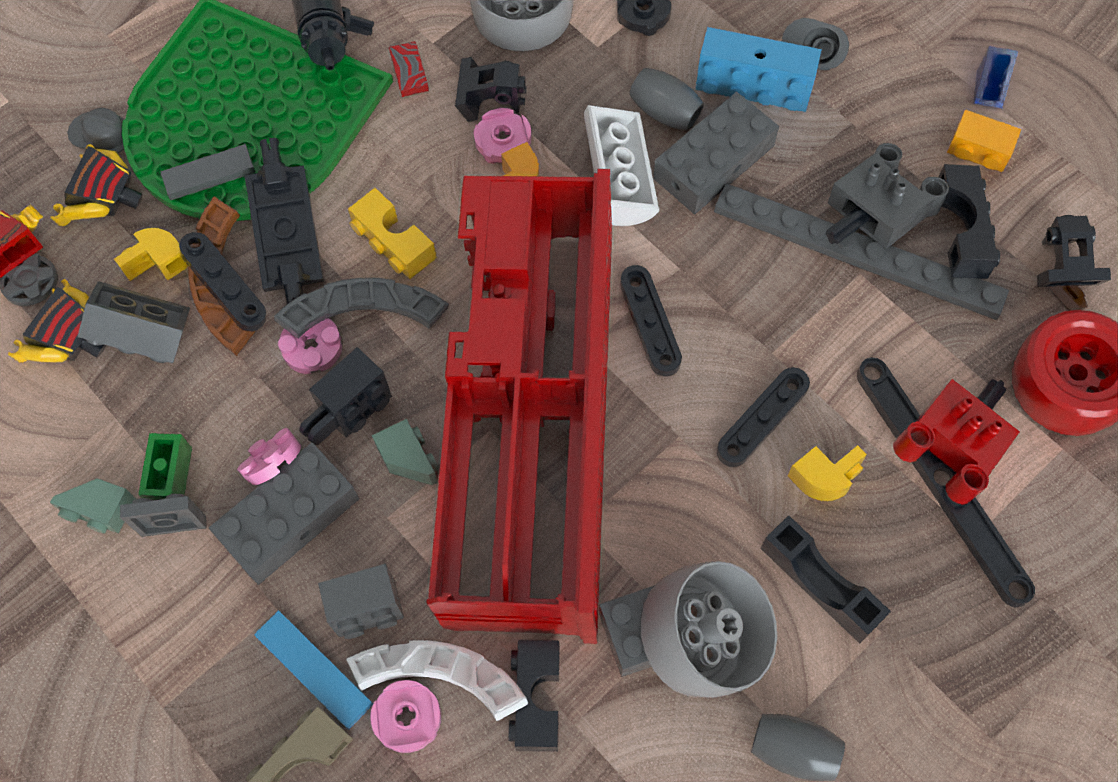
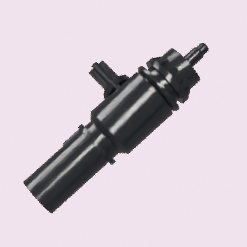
(324, 29)

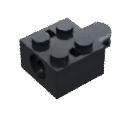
(346, 397)

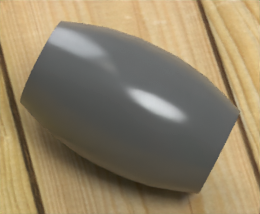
(666, 99)
(798, 747)

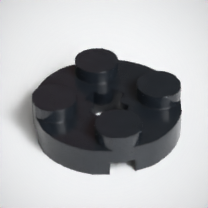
(644, 20)

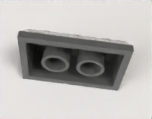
(133, 322)

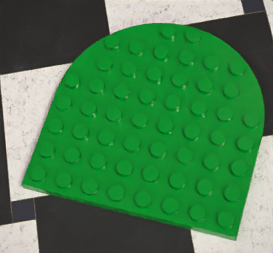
(238, 82)

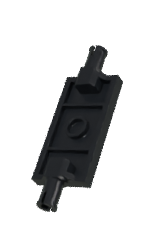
(283, 225)

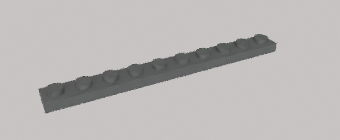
(861, 252)

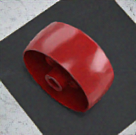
(1055, 388)

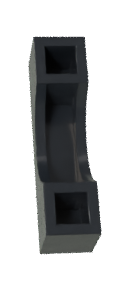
(973, 251)
(845, 602)

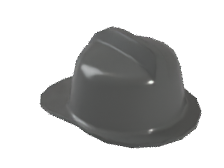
(822, 36)
(99, 128)

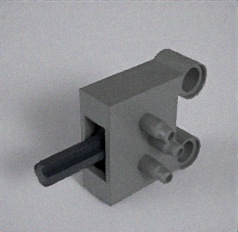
(882, 200)

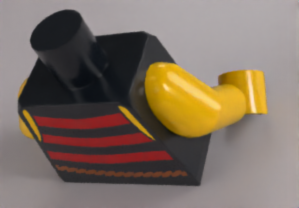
(97, 188)
(55, 329)

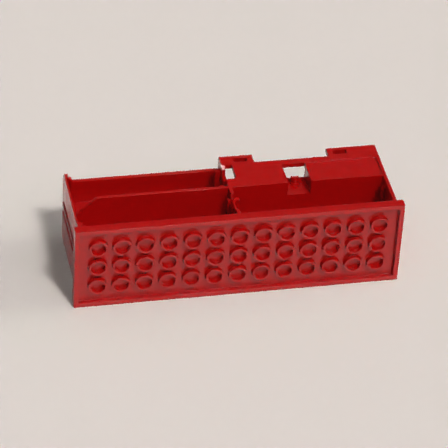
(507, 335)

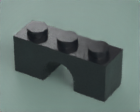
(535, 663)

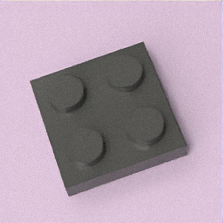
(163, 516)

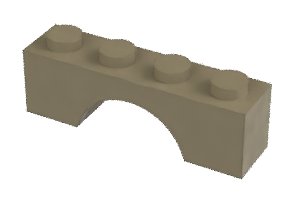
(314, 740)

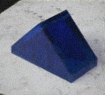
(994, 76)

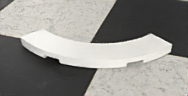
(442, 662)

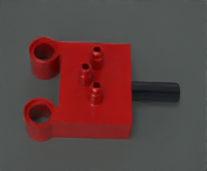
(961, 434)

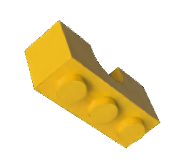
(405, 251)

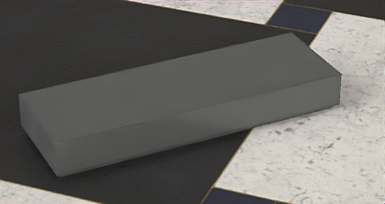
(207, 172)

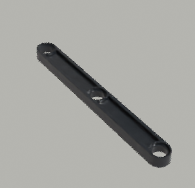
(968, 519)

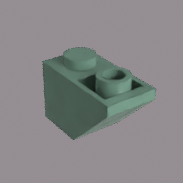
(403, 453)
(95, 503)

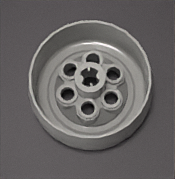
(525, 27)
(730, 621)

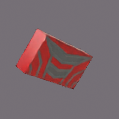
(408, 69)

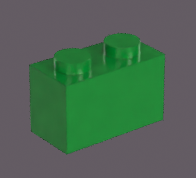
(165, 466)

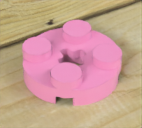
(500, 121)
(312, 359)
(268, 455)
(391, 703)

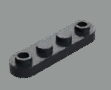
(222, 281)
(650, 320)
(763, 417)

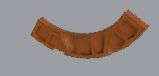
(215, 225)

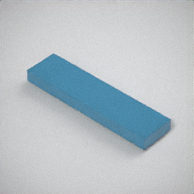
(313, 670)

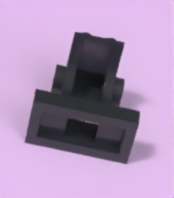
(473, 89)
(1072, 270)

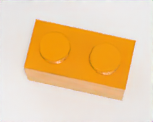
(984, 141)

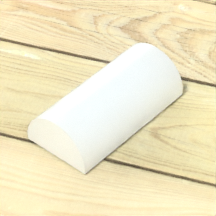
(620, 145)

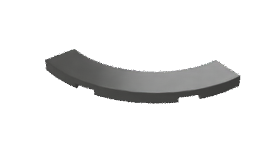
(360, 295)

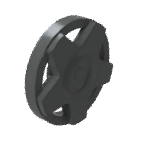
(28, 279)

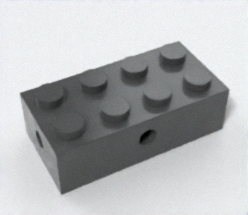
(715, 152)
(284, 513)

